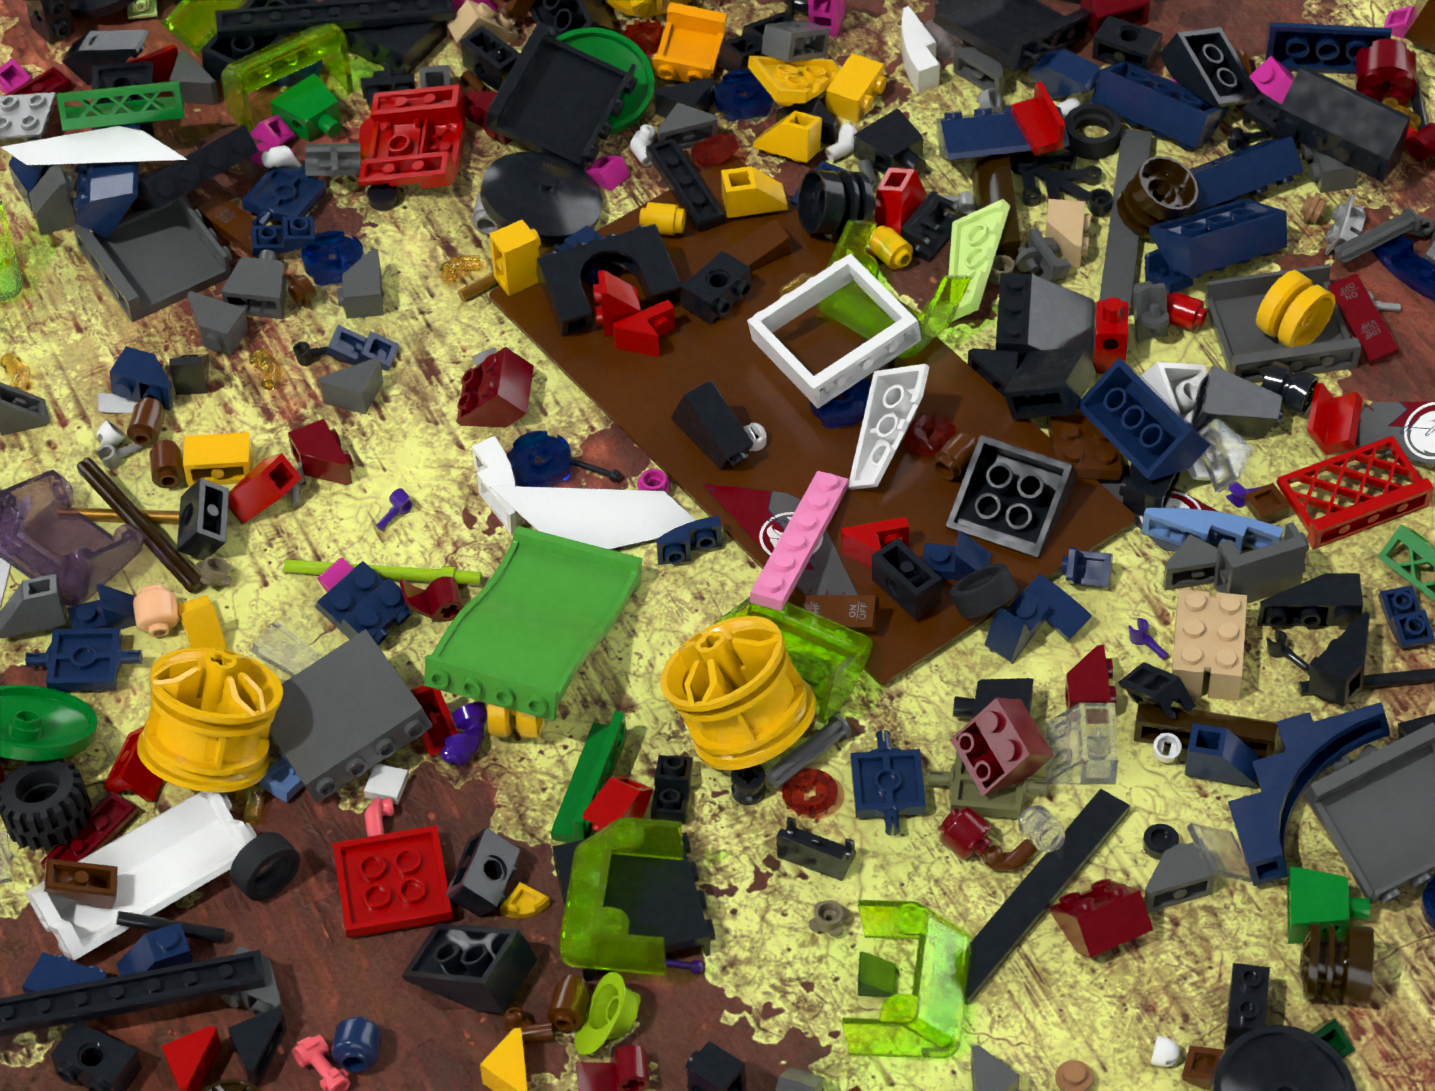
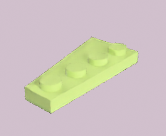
(974, 249)

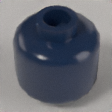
(356, 1044)

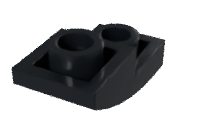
(672, 788)

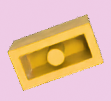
(855, 88)
(515, 256)
(217, 457)

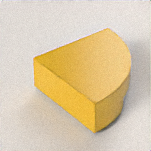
(524, 902)

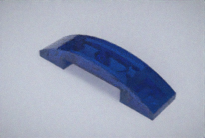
(1407, 266)

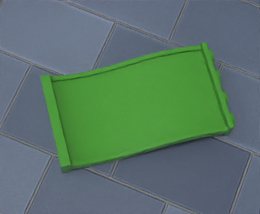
(533, 623)

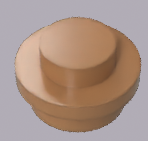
(1312, 207)
(1074, 1076)

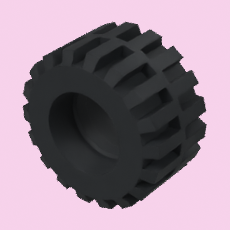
(44, 803)

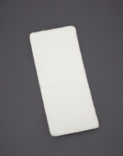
(115, 404)

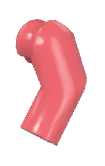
(375, 813)

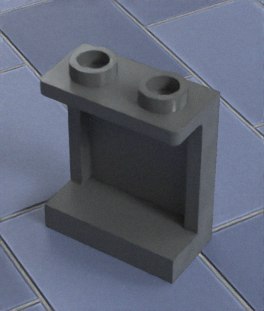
(1262, 570)

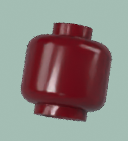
(965, 833)

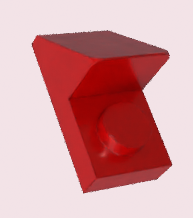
(642, 330)
(864, 540)

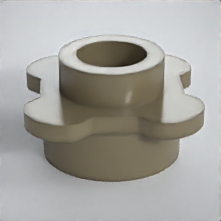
(1001, 264)
(214, 571)
(829, 909)

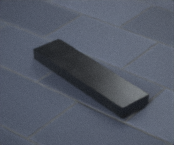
(686, 185)

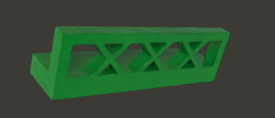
(121, 111)
(1418, 545)
(590, 775)

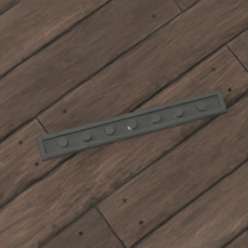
(1121, 241)

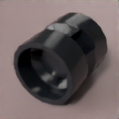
(1295, 388)

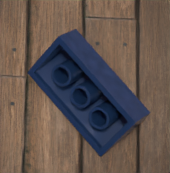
(1320, 46)
(1157, 104)
(981, 134)
(1245, 172)
(105, 192)
(1220, 237)
(1142, 423)

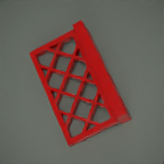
(1371, 510)

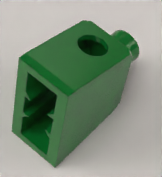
(309, 109)
(1320, 899)

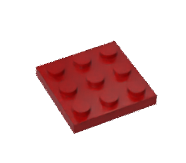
(392, 881)

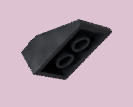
(1209, 67)
(125, 75)
(472, 965)

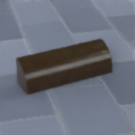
(993, 183)
(1152, 722)

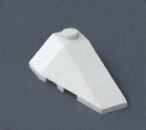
(1179, 386)
(887, 416)

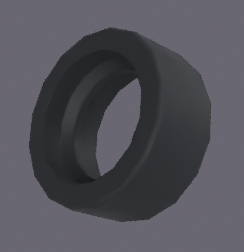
(1093, 115)
(983, 590)
(254, 856)

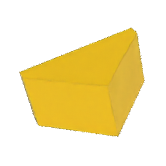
(505, 1066)

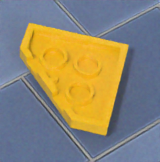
(794, 80)

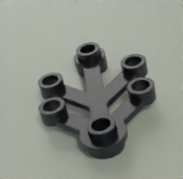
(1027, 165)

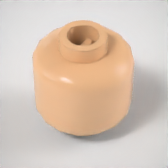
(156, 610)

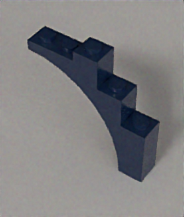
(1284, 777)

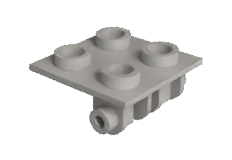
(25, 115)

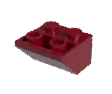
(1129, 10)
(495, 391)
(1001, 746)
(1102, 917)

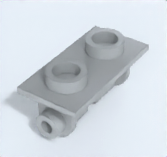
(1347, 224)

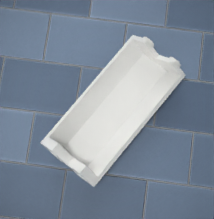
(155, 868)

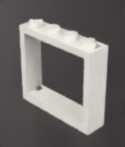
(855, 364)

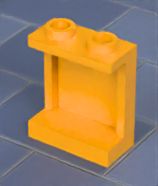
(689, 43)

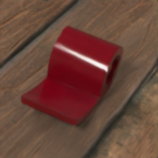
(1422, 143)
(438, 601)
(626, 1073)

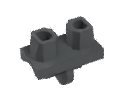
(332, 159)
(1040, 258)
(1150, 310)

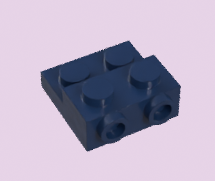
(364, 602)

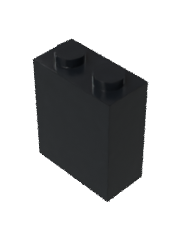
(1049, 382)

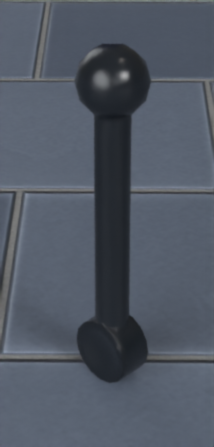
(613, 475)

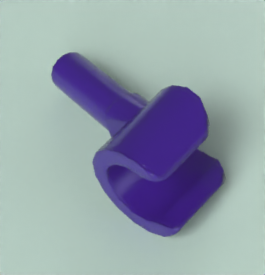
(1238, 494)
(401, 505)
(1142, 637)

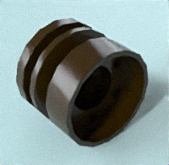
(1156, 193)
(1338, 962)

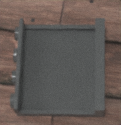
(156, 257)
(1250, 352)
(345, 716)
(1383, 815)

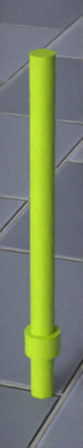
(391, 572)

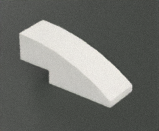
(918, 53)
(495, 470)

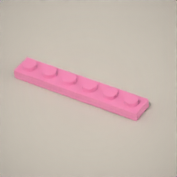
(799, 541)

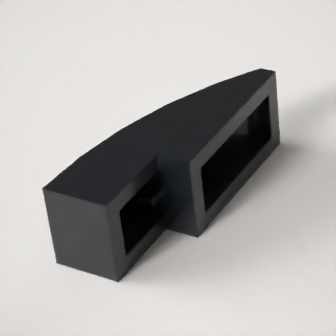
(736, 52)

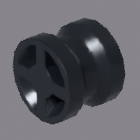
(753, 790)

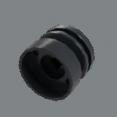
(832, 199)

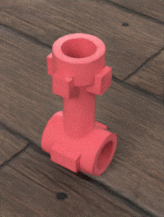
(313, 1052)

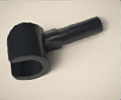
(1238, 138)
(306, 355)
(1280, 649)

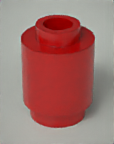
(1185, 311)

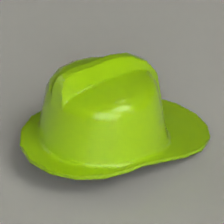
(608, 1014)

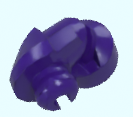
(462, 746)

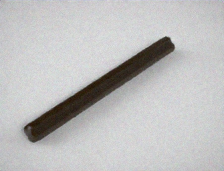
(132, 515)

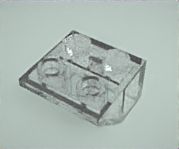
(1082, 745)

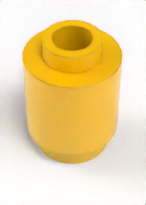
(667, 217)
(890, 247)

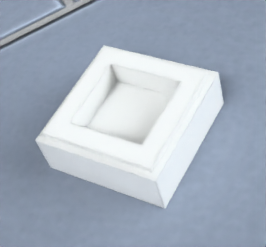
(386, 782)

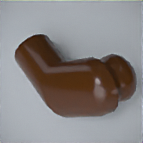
(472, 82)
(1009, 861)
(530, 1032)

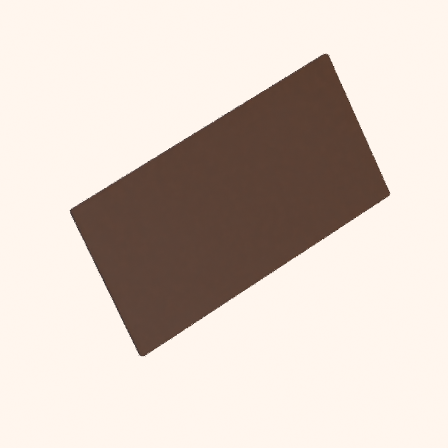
(644, 390)

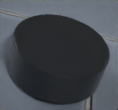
(382, 196)
(1158, 839)

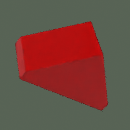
(439, 716)
(192, 1057)

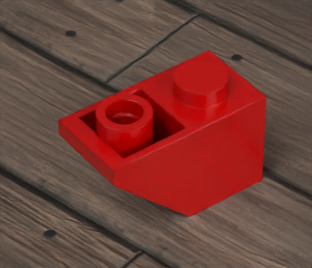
(898, 197)
(616, 300)
(262, 487)
(618, 799)

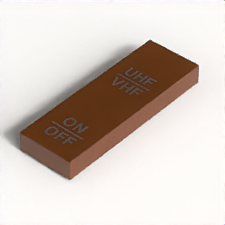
(228, 221)
(851, 611)

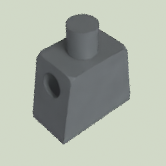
(258, 286)

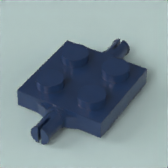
(283, 194)
(84, 659)
(887, 783)

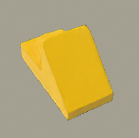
(201, 623)

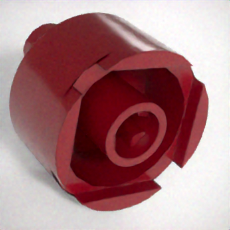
(1387, 71)

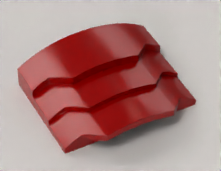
(413, 137)

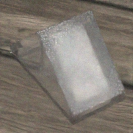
(1225, 456)

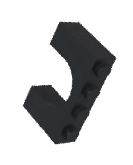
(401, 45)
(212, 156)
(637, 251)

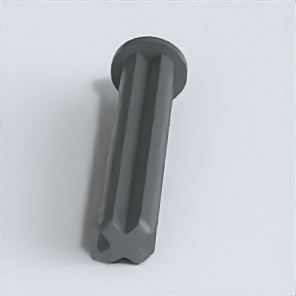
(1378, 235)
(807, 752)

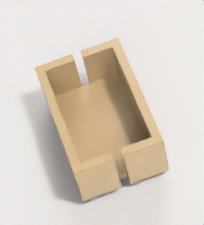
(1210, 639)

